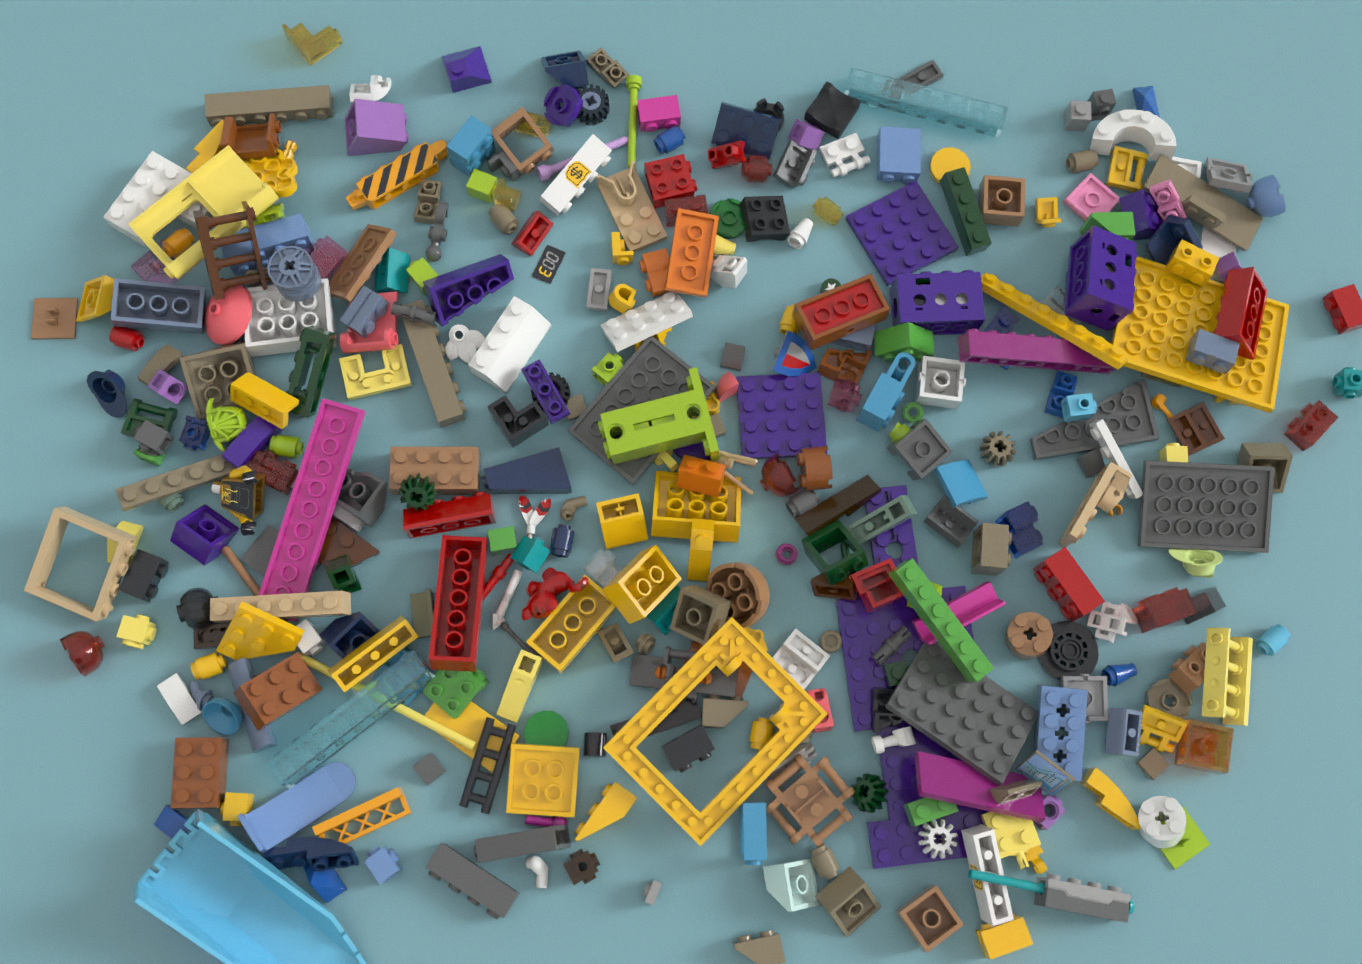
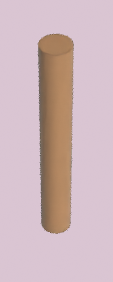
(240, 569)

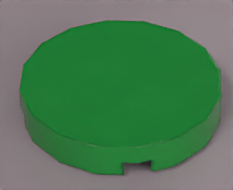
(730, 220)
(546, 729)

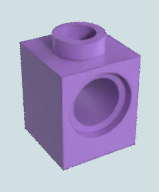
(161, 383)
(1056, 811)

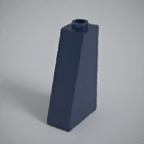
(529, 475)

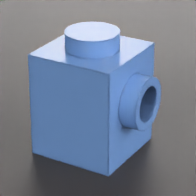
(383, 863)

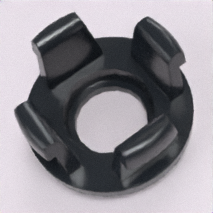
(771, 109)

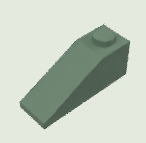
(882, 519)

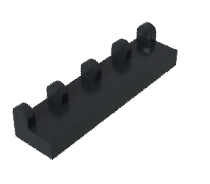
(683, 713)

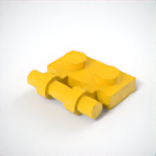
(1163, 725)

